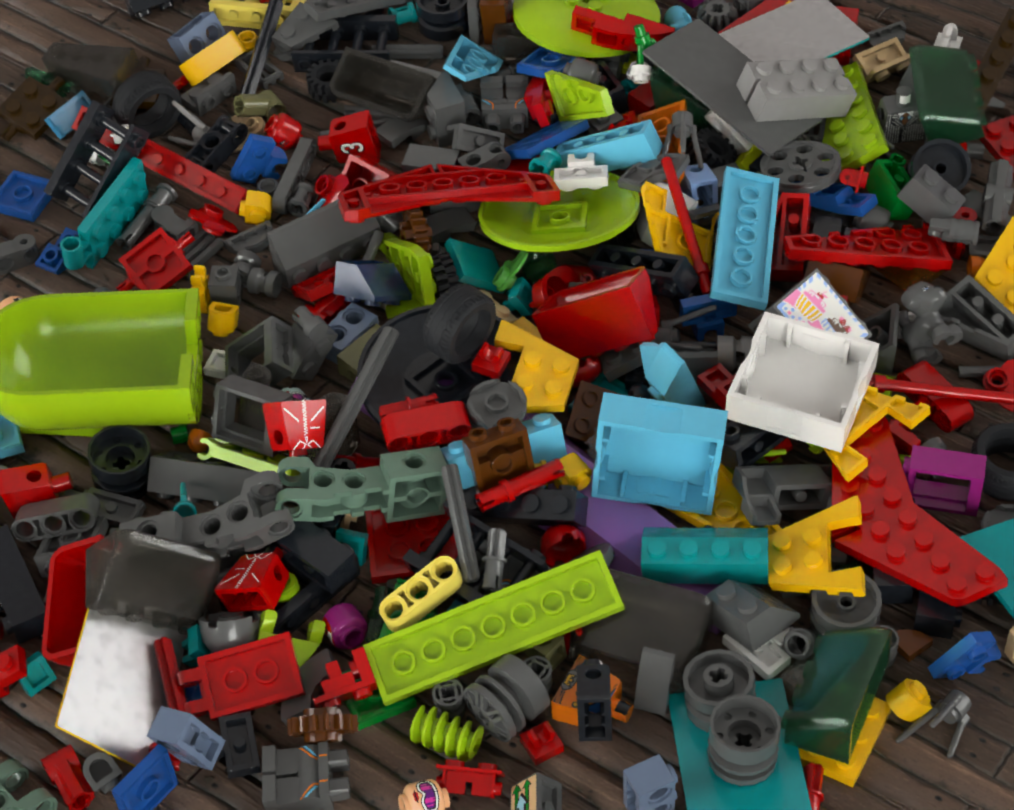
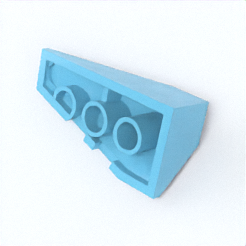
(471, 61)

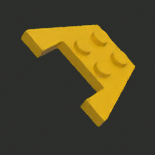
(666, 228)
(998, 269)
(542, 370)
(872, 409)
(802, 553)

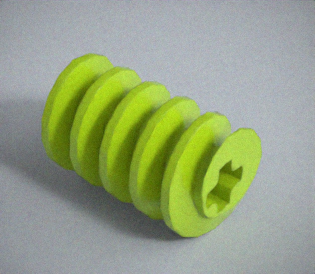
(445, 735)

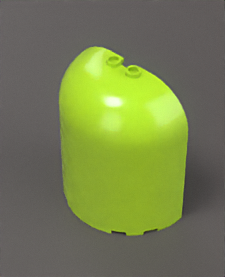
(102, 359)

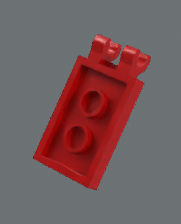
(244, 677)

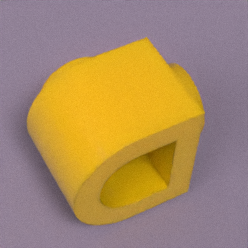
(256, 207)
(222, 318)
(576, 472)
(909, 700)

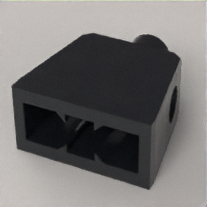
(594, 687)

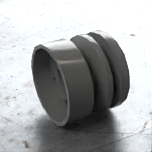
(506, 697)
(743, 740)

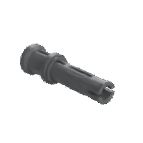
(163, 196)

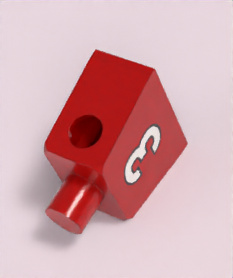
(352, 135)

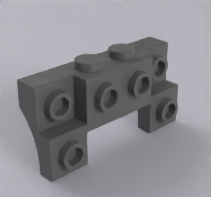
(782, 487)

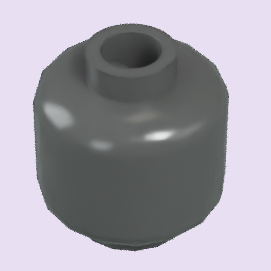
(583, 70)
(874, 218)

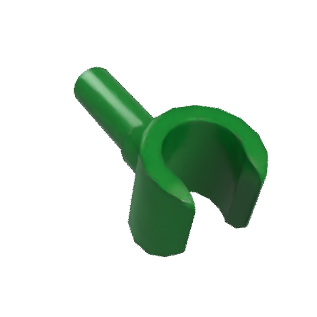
(179, 434)

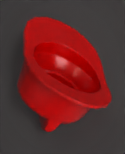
(551, 283)

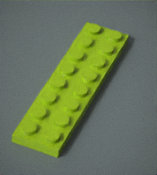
(493, 627)

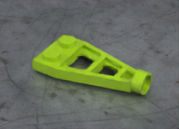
(413, 265)

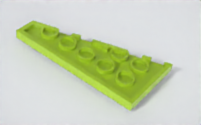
(858, 134)

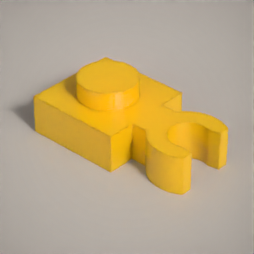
(200, 280)

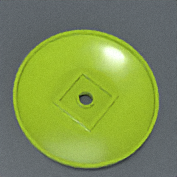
(550, 23)
(573, 223)

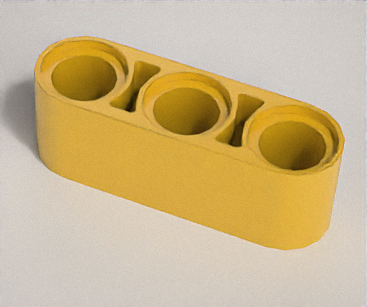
(212, 58)

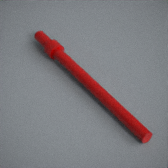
(699, 265)
(883, 384)

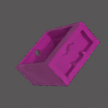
(951, 464)

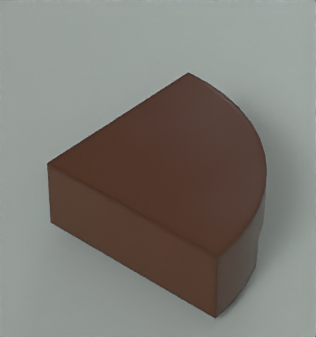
(912, 643)

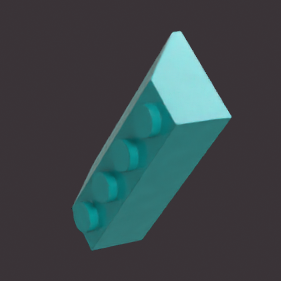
(705, 555)

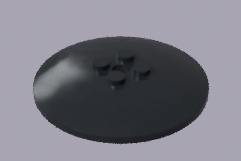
(415, 370)

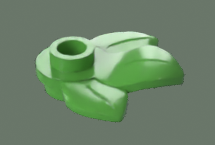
(505, 275)

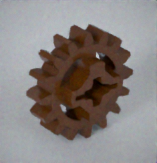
(416, 229)
(322, 725)

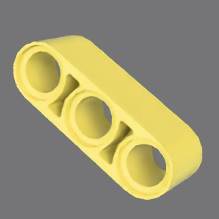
(426, 579)

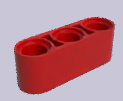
(944, 411)
(426, 426)

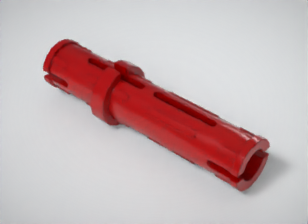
(509, 489)

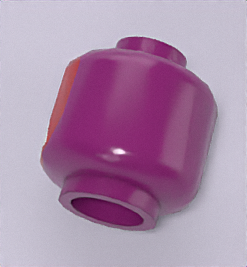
(345, 626)

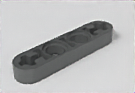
(294, 173)

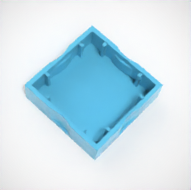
(658, 453)

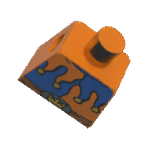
(565, 700)

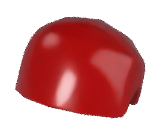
(587, 371)
(562, 543)

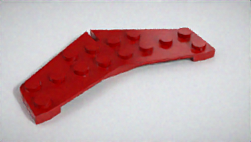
(449, 183)
(901, 535)

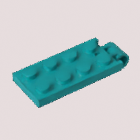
(107, 218)

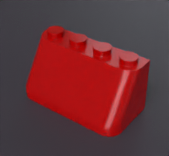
(600, 315)
(66, 601)

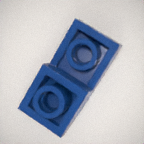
(51, 257)

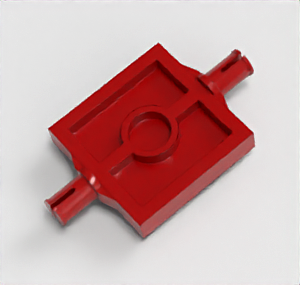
(156, 262)

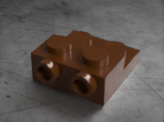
(498, 452)

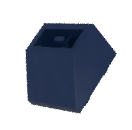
(370, 281)

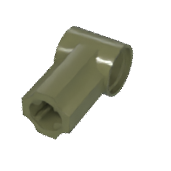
(261, 104)

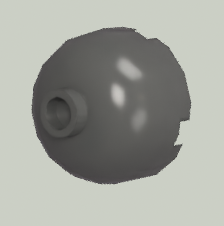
(229, 629)

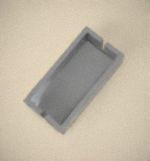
(796, 89)

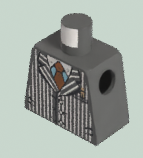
(900, 116)

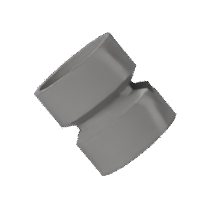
(727, 349)

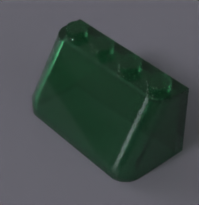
(948, 93)
(837, 691)

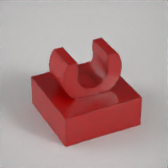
(491, 361)
(541, 742)

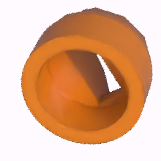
(974, 264)
(194, 440)

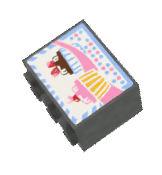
(819, 305)

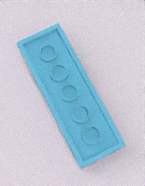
(745, 238)

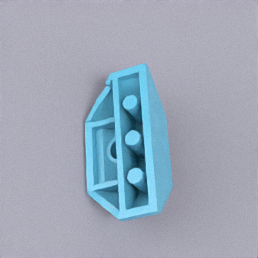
(669, 375)

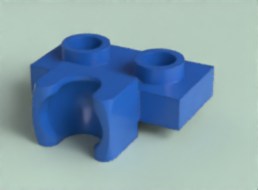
(256, 158)
(709, 321)
(966, 656)

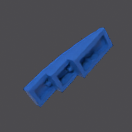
(842, 200)

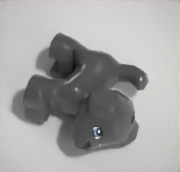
(928, 326)

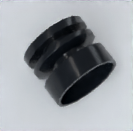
(120, 460)

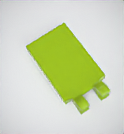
(242, 456)

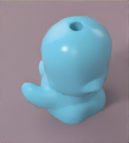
(677, 17)

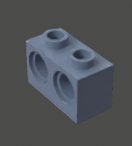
(196, 34)
(349, 326)
(186, 737)
(650, 785)

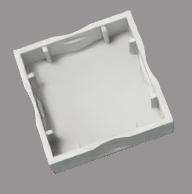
(802, 381)

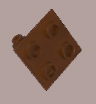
(585, 412)

